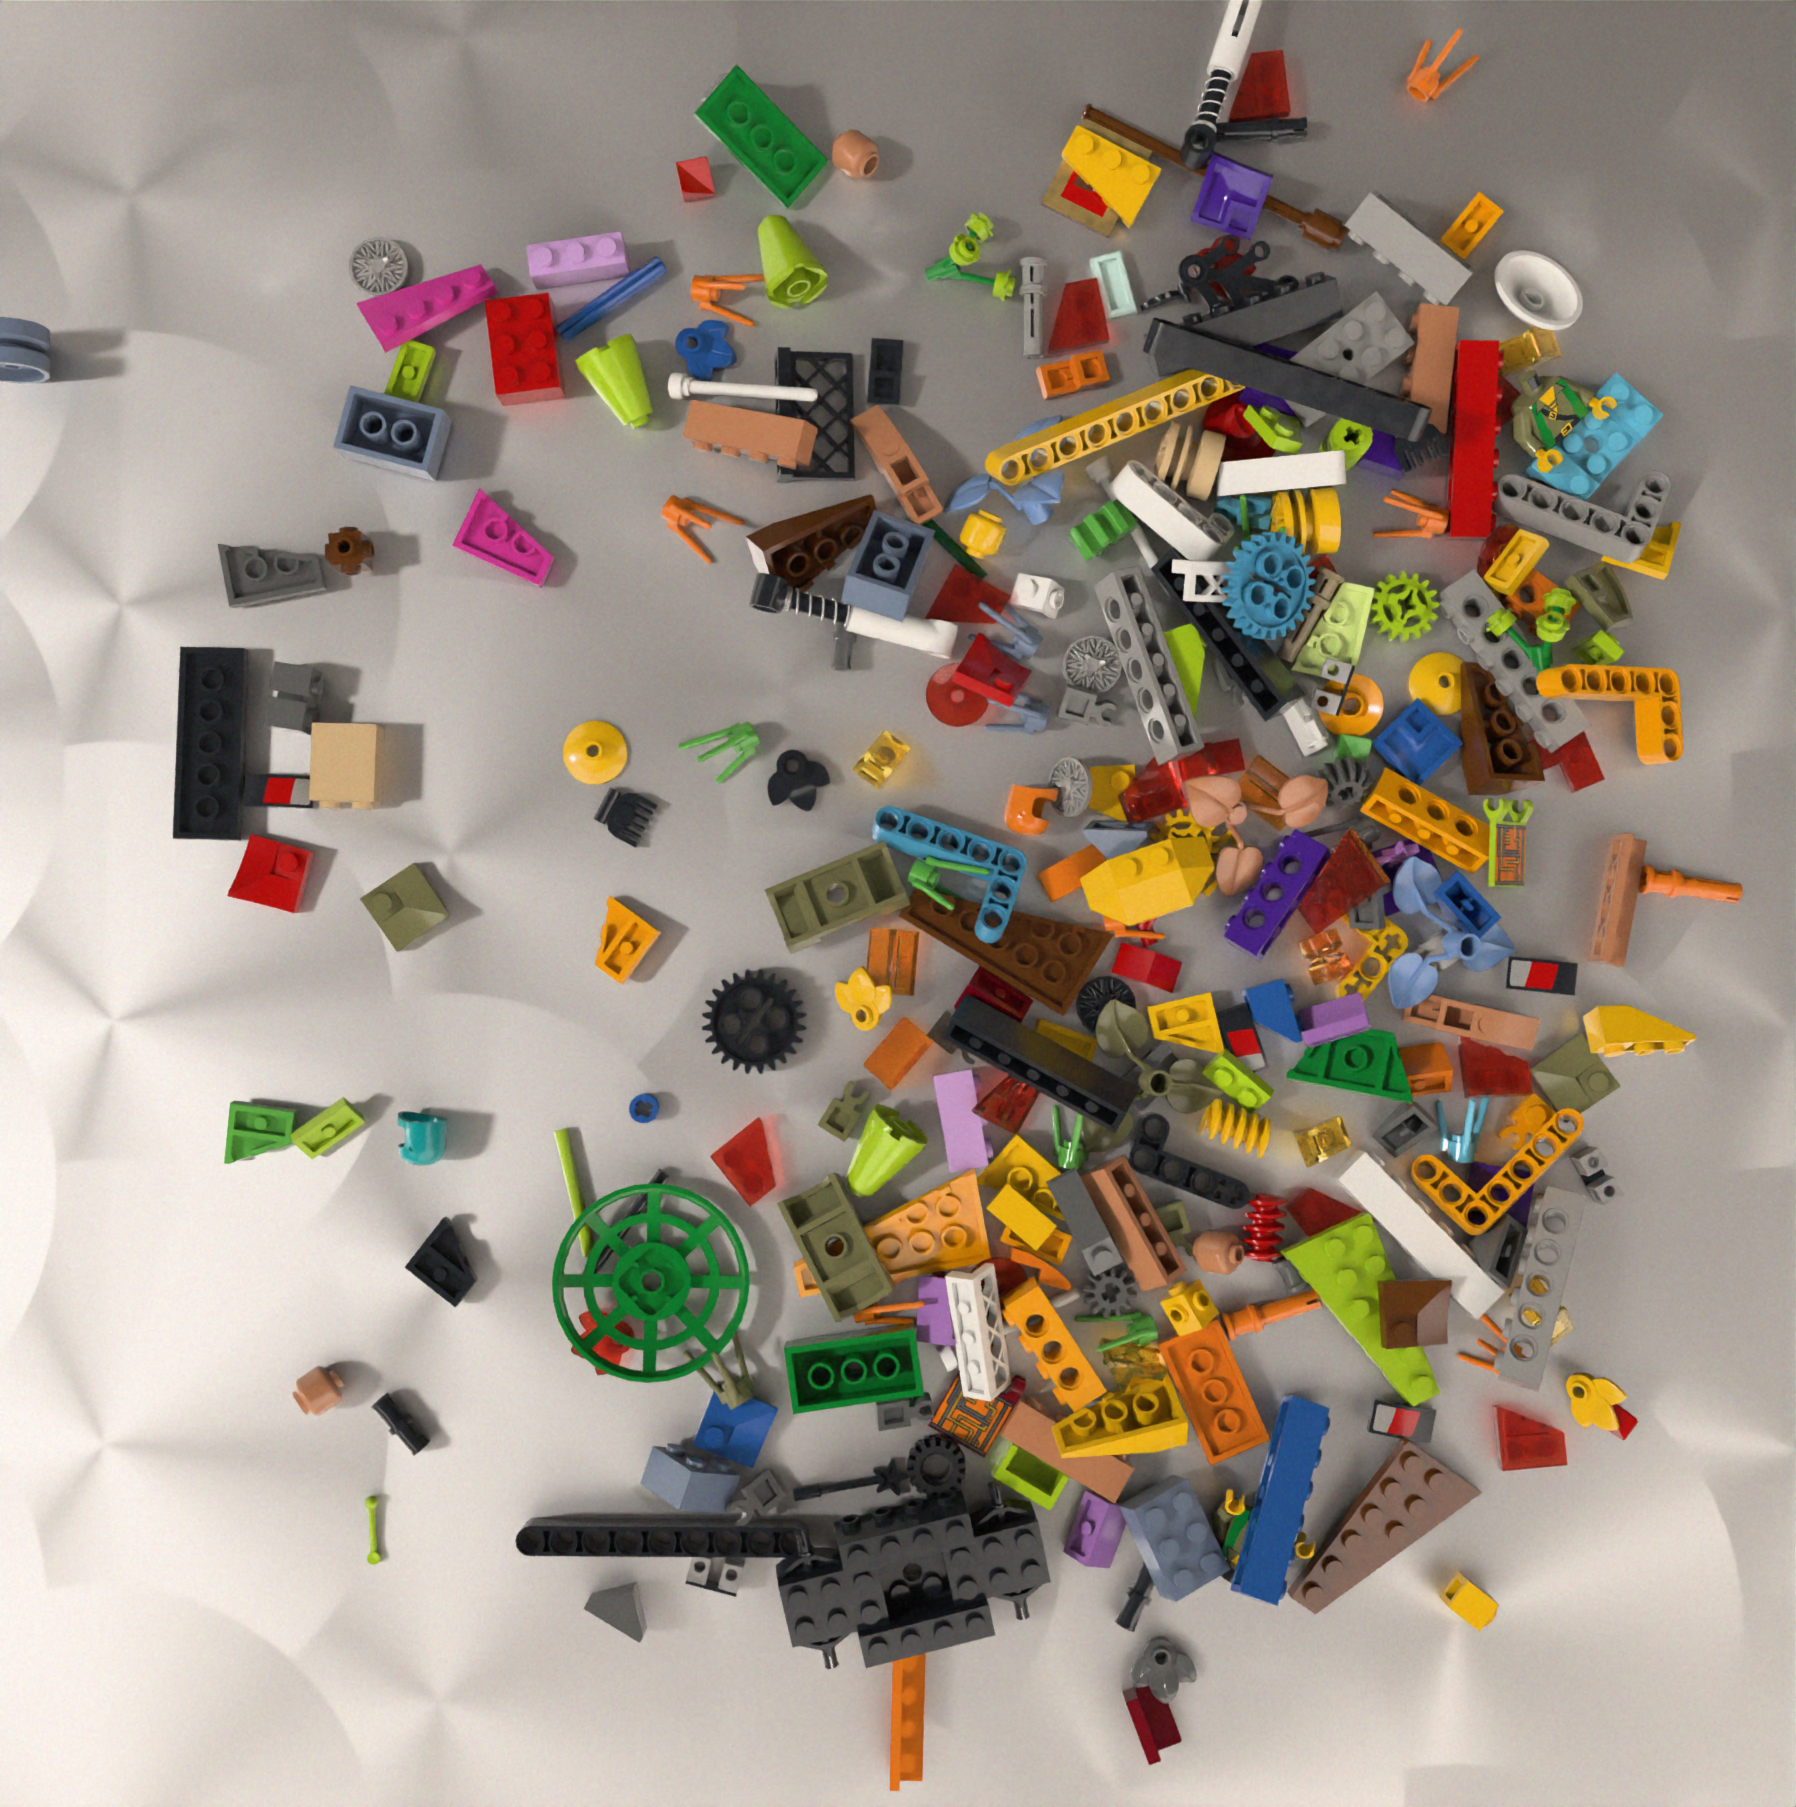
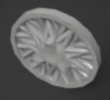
(378, 266)
(1092, 664)
(1073, 784)

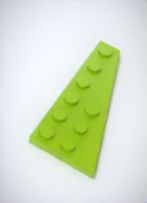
(1345, 1273)

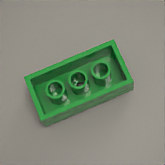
(823, 1380)

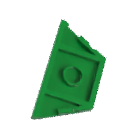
(1357, 1064)

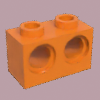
(1536, 586)

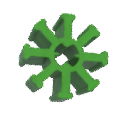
(1103, 529)

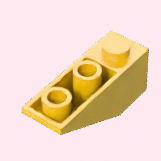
(1627, 1029)

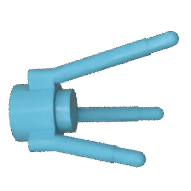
(1462, 1146)

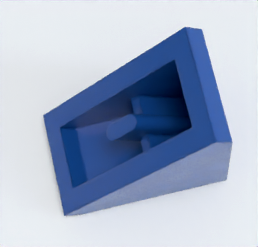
(1465, 905)

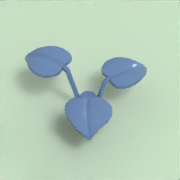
(1032, 497)
(1409, 976)

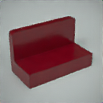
(997, 994)
(1152, 1722)

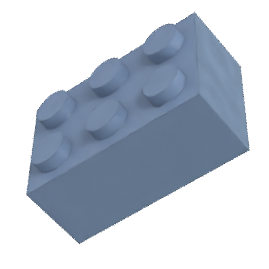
(392, 433)
(887, 566)
(1174, 1537)

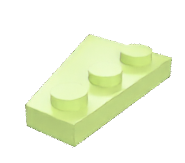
(1337, 631)

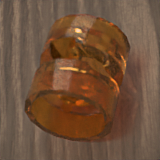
(1320, 945)

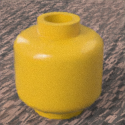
(982, 534)

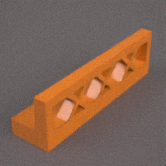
(907, 1720)

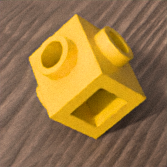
(1189, 1307)

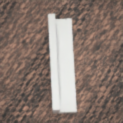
(1207, 569)
(975, 1334)

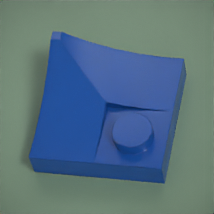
(1416, 743)
(735, 1432)

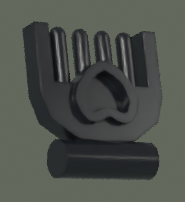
(1407, 447)
(621, 813)

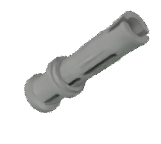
(1033, 289)

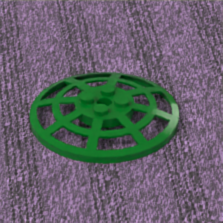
(635, 1298)

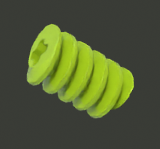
(1349, 437)

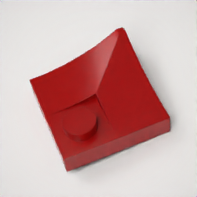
(991, 672)
(272, 874)

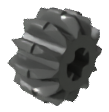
(1347, 781)
(1120, 1292)

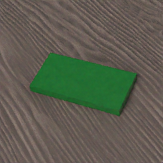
(760, 137)

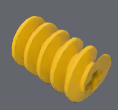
(1236, 1126)

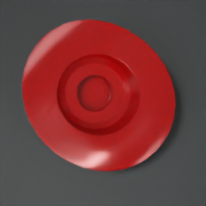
(1242, 440)

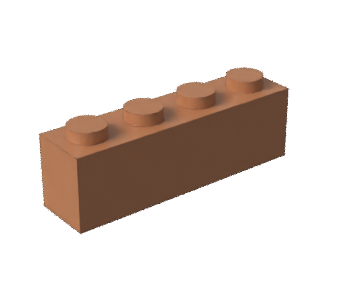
(1431, 360)
(749, 433)
(1133, 1223)
(1031, 1429)

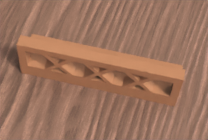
(1617, 900)

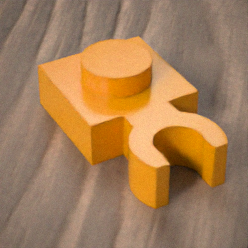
(1529, 1118)

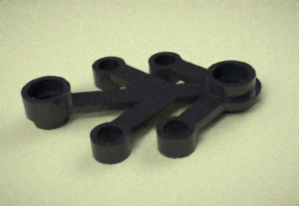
(1230, 277)

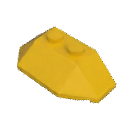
(1149, 880)

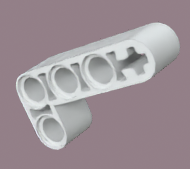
(1281, 473)
(1170, 514)

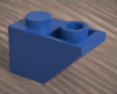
(1272, 1009)

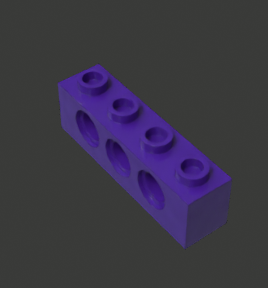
(1277, 913)

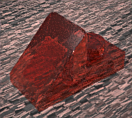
(1213, 759)

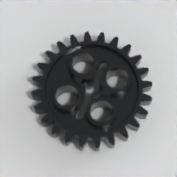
(731, 1003)

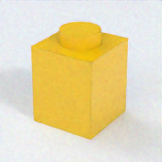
(1470, 1602)

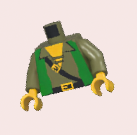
(1549, 412)
(1230, 1527)

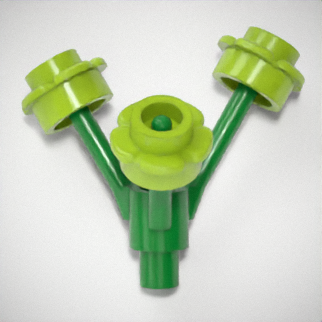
(965, 252)
(1550, 626)

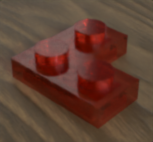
(1575, 761)

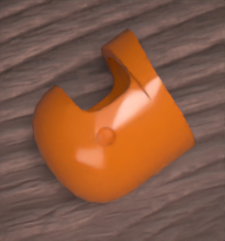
(1025, 809)

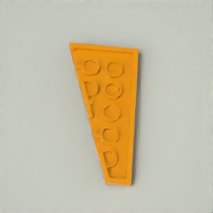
(922, 1236)

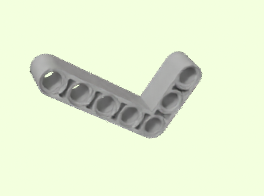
(1635, 525)

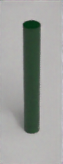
(955, 550)

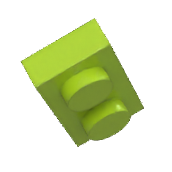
(410, 371)
(1598, 649)
(1238, 1081)
(327, 1128)

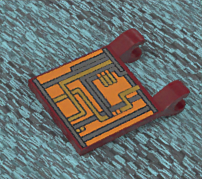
(975, 1421)

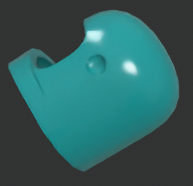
(423, 1137)

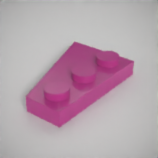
(499, 541)

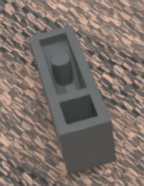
(1084, 1221)

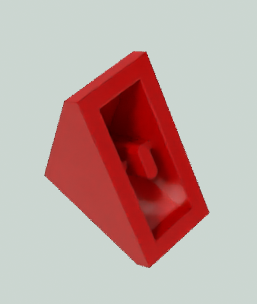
(1146, 967)

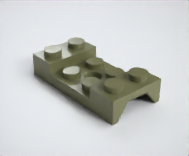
(870, 890)
(857, 1274)

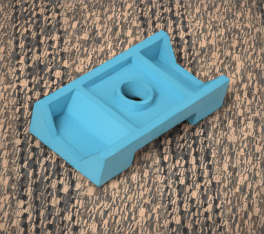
(1616, 435)

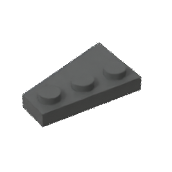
(267, 576)

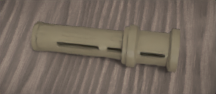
(1290, 650)

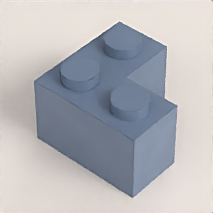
(688, 1480)

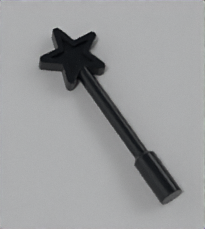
(885, 1479)

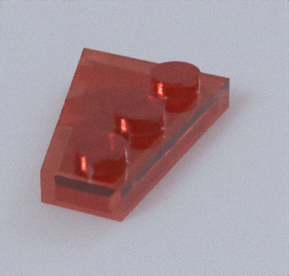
(1343, 883)

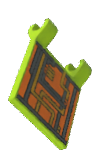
(1507, 842)

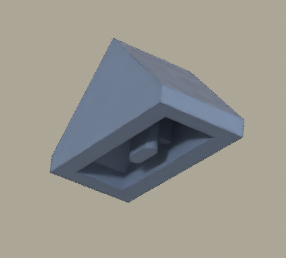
(1117, 837)

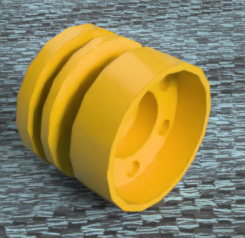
(1310, 521)

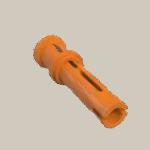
(1674, 883)
(1254, 1317)

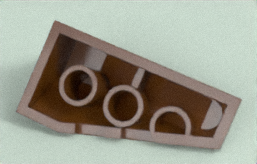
(810, 542)
(1493, 746)

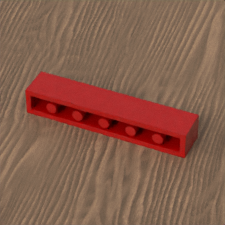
(1473, 440)

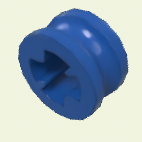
(643, 1117)

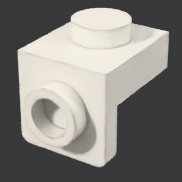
(1037, 594)

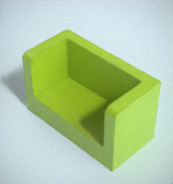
(1029, 1475)

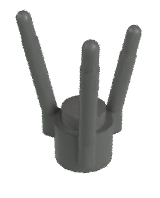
(1365, 828)

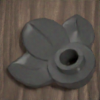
(1162, 1674)

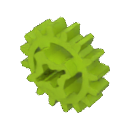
(1416, 610)

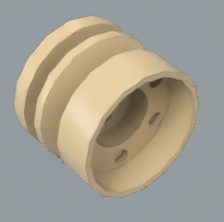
(1189, 460)

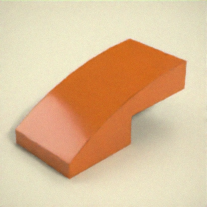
(1073, 375)
(1066, 875)
(1045, 1274)

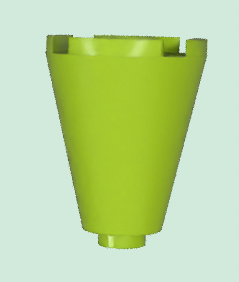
(788, 264)
(619, 379)
(883, 1150)

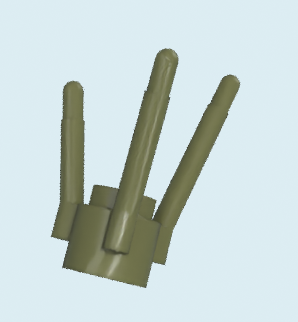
(734, 1389)

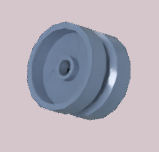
(23, 351)

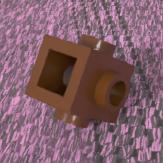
(357, 558)

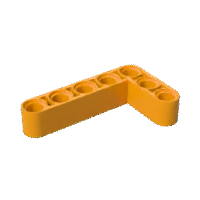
(1652, 690)
(1504, 1179)

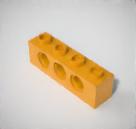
(1428, 820)
(1084, 1383)

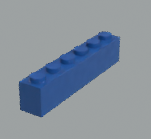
(1280, 1500)

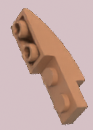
(897, 464)
(1474, 1021)

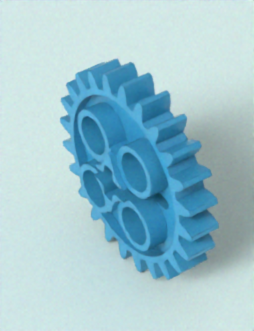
(1254, 603)

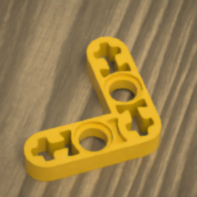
(1377, 940)

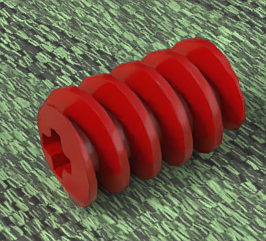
(1264, 1227)

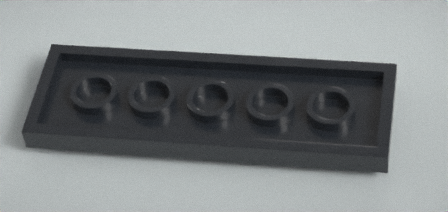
(210, 743)

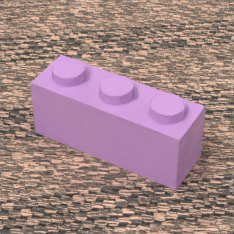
(578, 260)
(960, 1126)

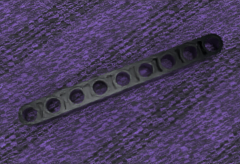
(1287, 379)
(649, 1545)

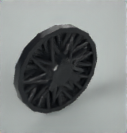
(1097, 994)

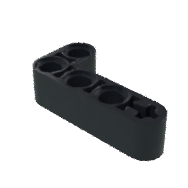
(1188, 1169)

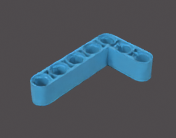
(965, 846)

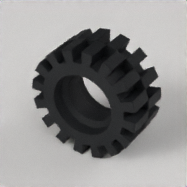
(929, 1447)

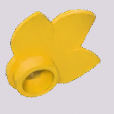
(862, 995)
(1595, 1402)

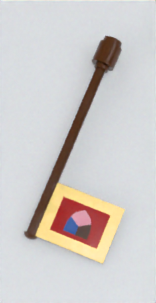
(1082, 204)

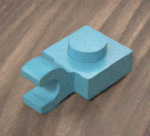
(1258, 510)

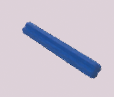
(611, 298)

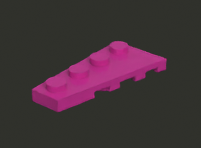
(420, 307)

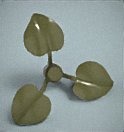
(1185, 1086)

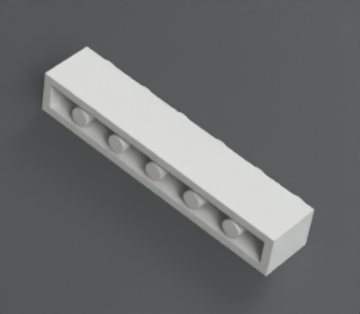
(1416, 1232)

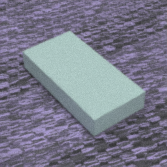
(1114, 285)

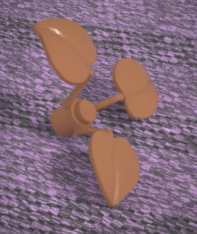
(1218, 800)

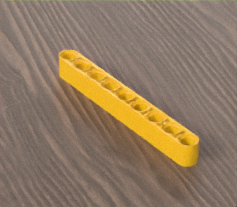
(1106, 429)

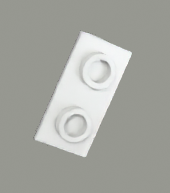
(1307, 726)

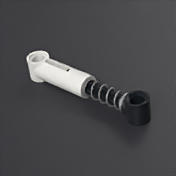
(1222, 70)
(928, 635)

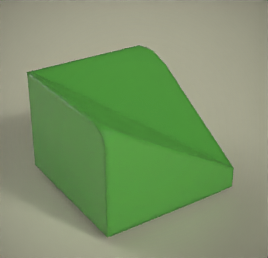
(1353, 746)

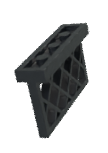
(786, 376)

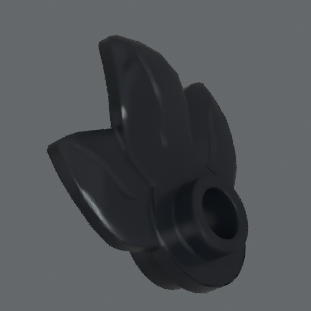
(797, 785)

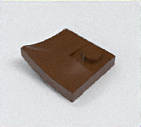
(1413, 1312)

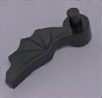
(1180, 292)

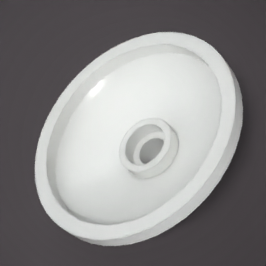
(1538, 290)

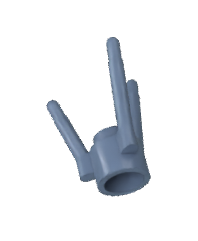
(1025, 638)
(1032, 714)

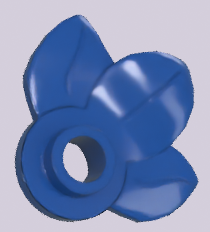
(711, 349)

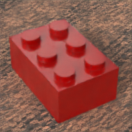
(525, 349)

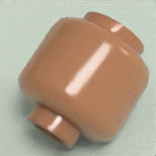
(855, 154)
(1218, 1252)
(318, 1390)

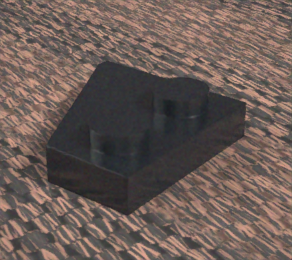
(444, 1264)

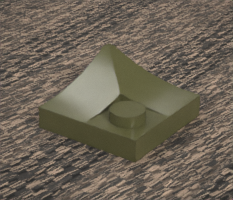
(1601, 595)
(405, 907)
(1573, 1076)

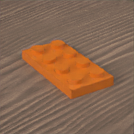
(1213, 1392)

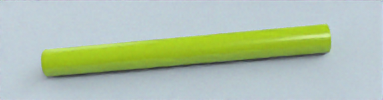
(573, 1187)

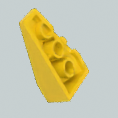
(1131, 1422)

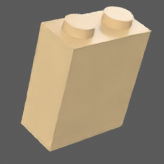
(346, 765)

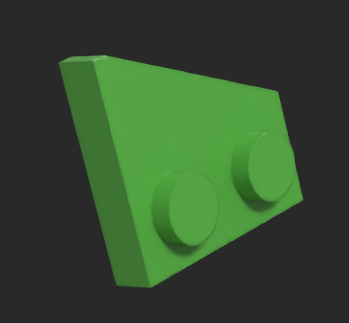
(257, 1128)

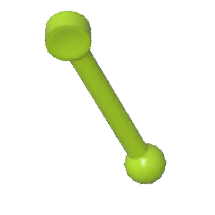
(374, 1556)

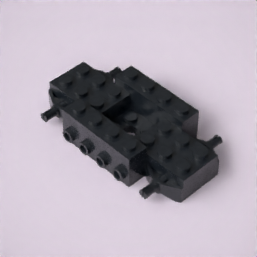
(902, 1615)

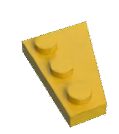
(1112, 172)
(1024, 1171)

